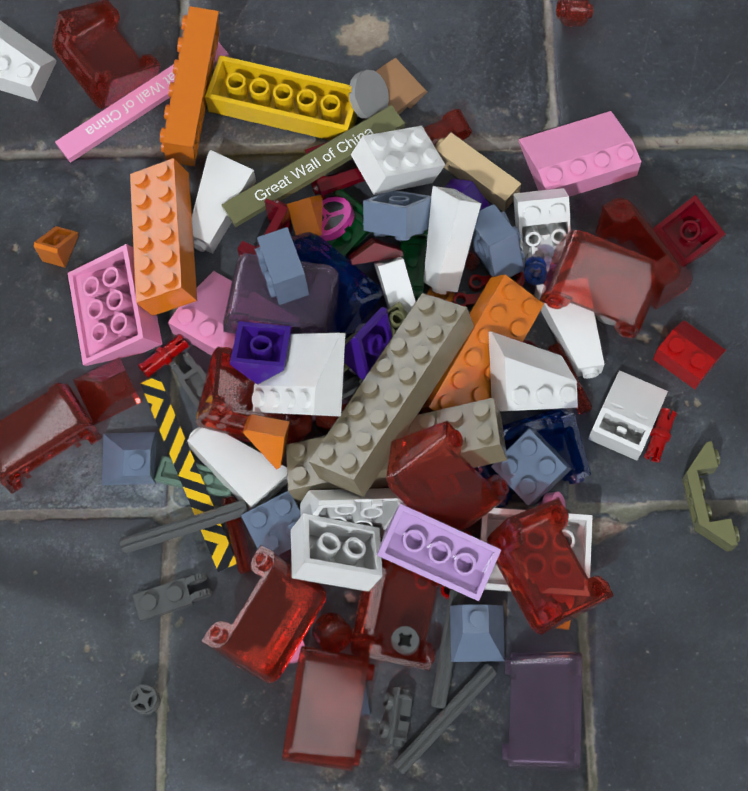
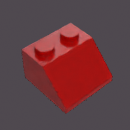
(688, 354)

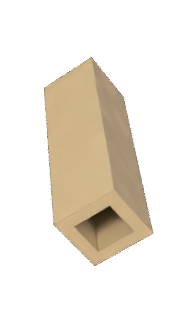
(472, 166)

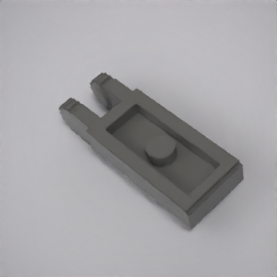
(192, 381)
(169, 597)

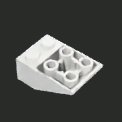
(542, 222)
(628, 415)

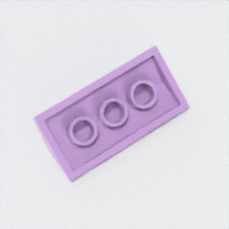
(438, 552)

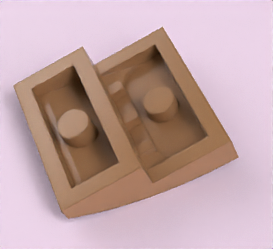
(401, 85)

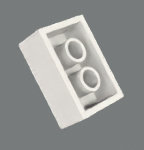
(397, 159)
(335, 552)

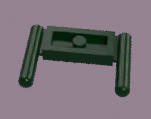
(355, 233)
(414, 258)

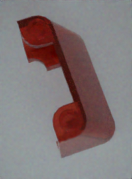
(98, 54)
(626, 221)
(602, 280)
(228, 401)
(42, 432)
(438, 481)
(544, 568)
(393, 602)
(270, 620)
(326, 709)

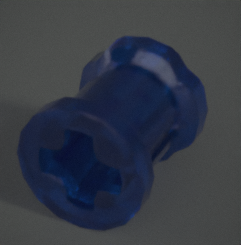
(535, 278)

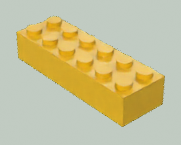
(280, 98)

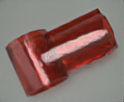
(452, 122)

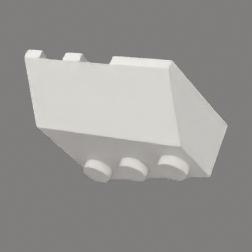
(22, 65)
(529, 376)
(371, 510)

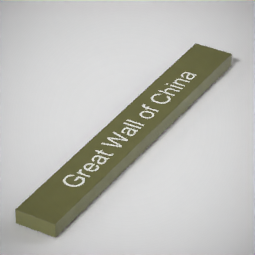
(308, 168)

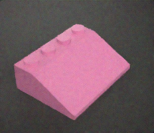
(581, 155)
(107, 311)
(202, 320)

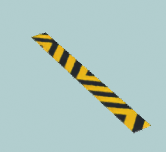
(187, 470)

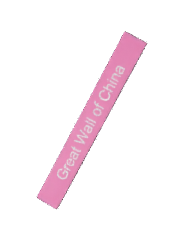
(120, 114)

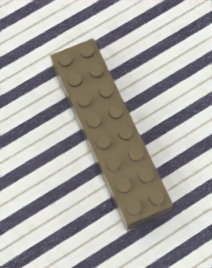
(392, 394)
(476, 421)

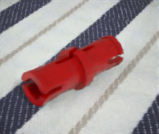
(163, 356)
(660, 435)

